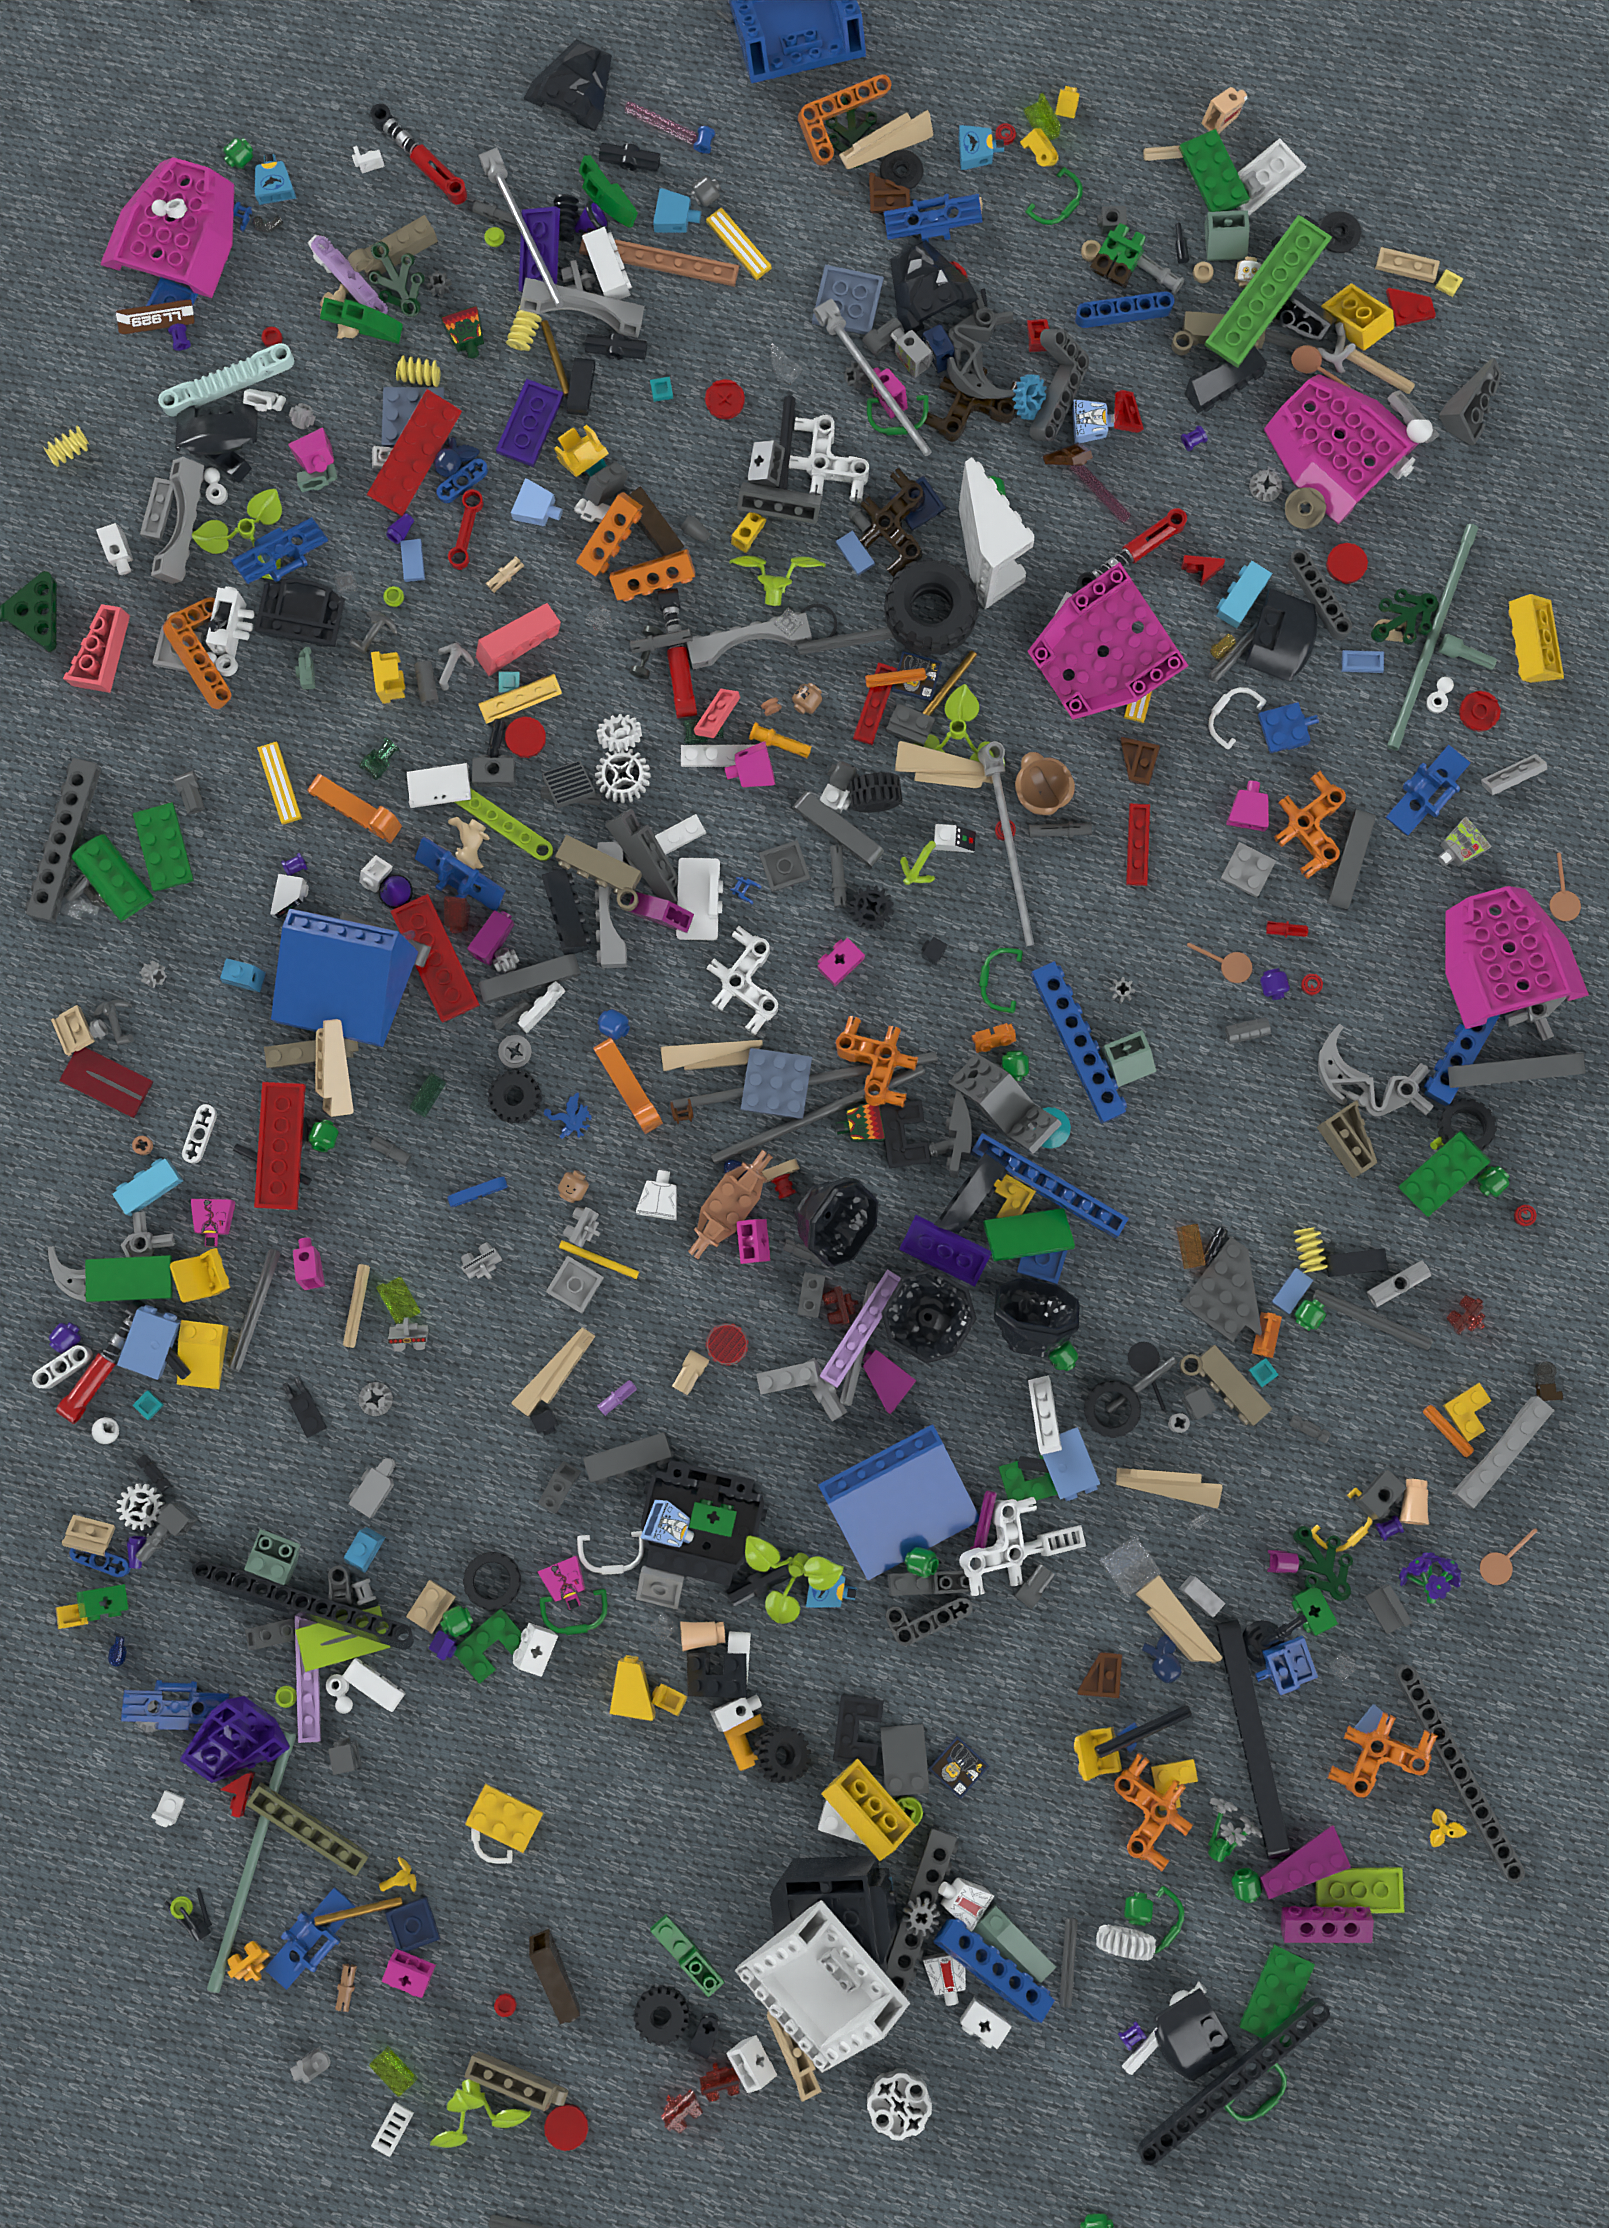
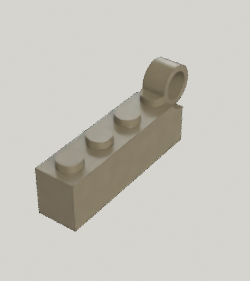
(409, 239)
(1198, 328)
(600, 867)
(300, 1053)
(1230, 1383)
(514, 2082)

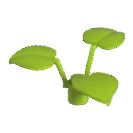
(263, 507)
(774, 585)
(959, 708)
(821, 1574)
(470, 2099)

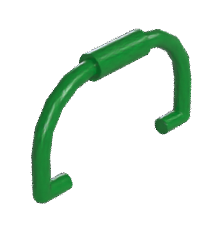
(1068, 210)
(896, 430)
(985, 975)
(576, 1629)
(1174, 1931)
(1266, 2106)

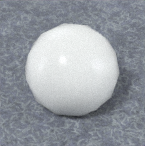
(1419, 430)
(105, 1424)

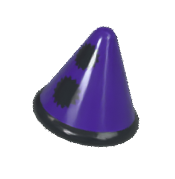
(591, 219)
(395, 891)

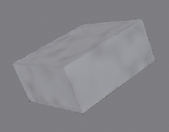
(1201, 1596)

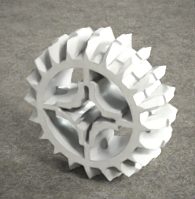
(629, 780)
(1126, 1942)

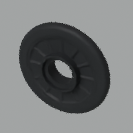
(909, 161)
(1348, 223)

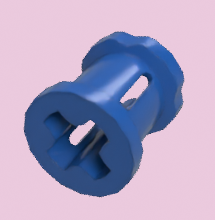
(704, 139)

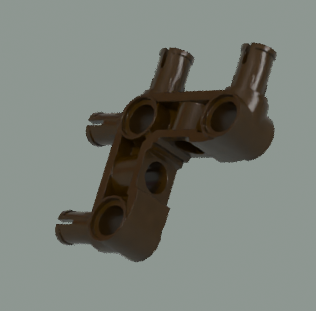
(964, 405)
(896, 511)

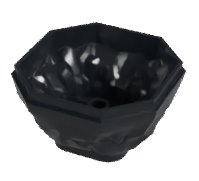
(837, 1219)
(932, 1294)
(1035, 1316)

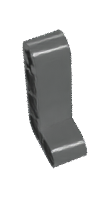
(931, 1617)

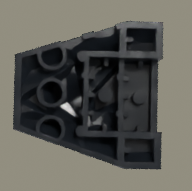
(575, 83)
(926, 285)

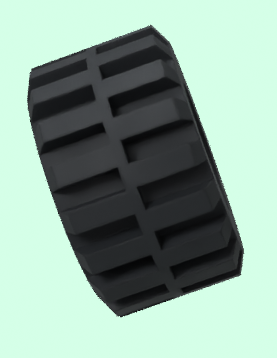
(875, 792)

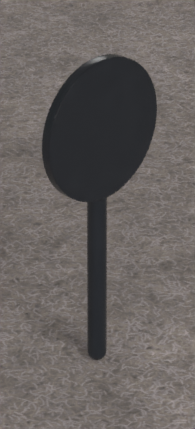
(1144, 1359)

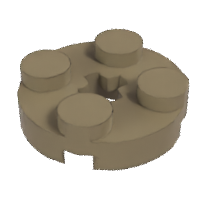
(1305, 496)

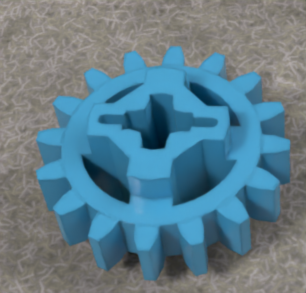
(1029, 396)

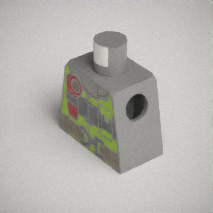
(912, 352)
(1463, 844)

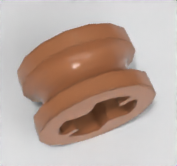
(771, 706)
(139, 1151)

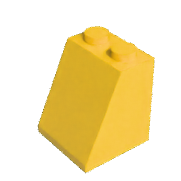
(632, 1691)

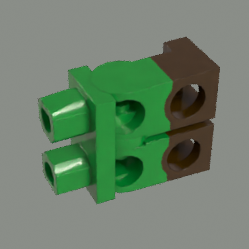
(1119, 256)

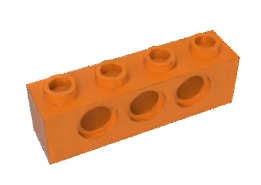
(589, 558)
(679, 560)

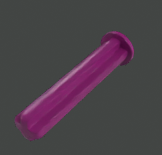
(985, 1520)

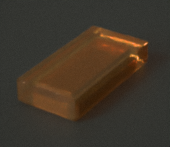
(1191, 1246)

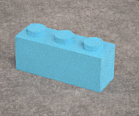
(1243, 594)
(147, 1186)

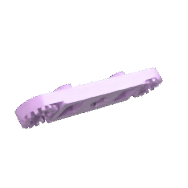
(342, 270)

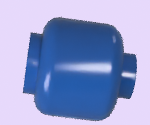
(613, 1024)

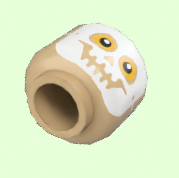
(1246, 270)

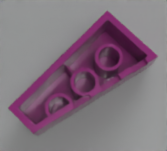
(1308, 1864)

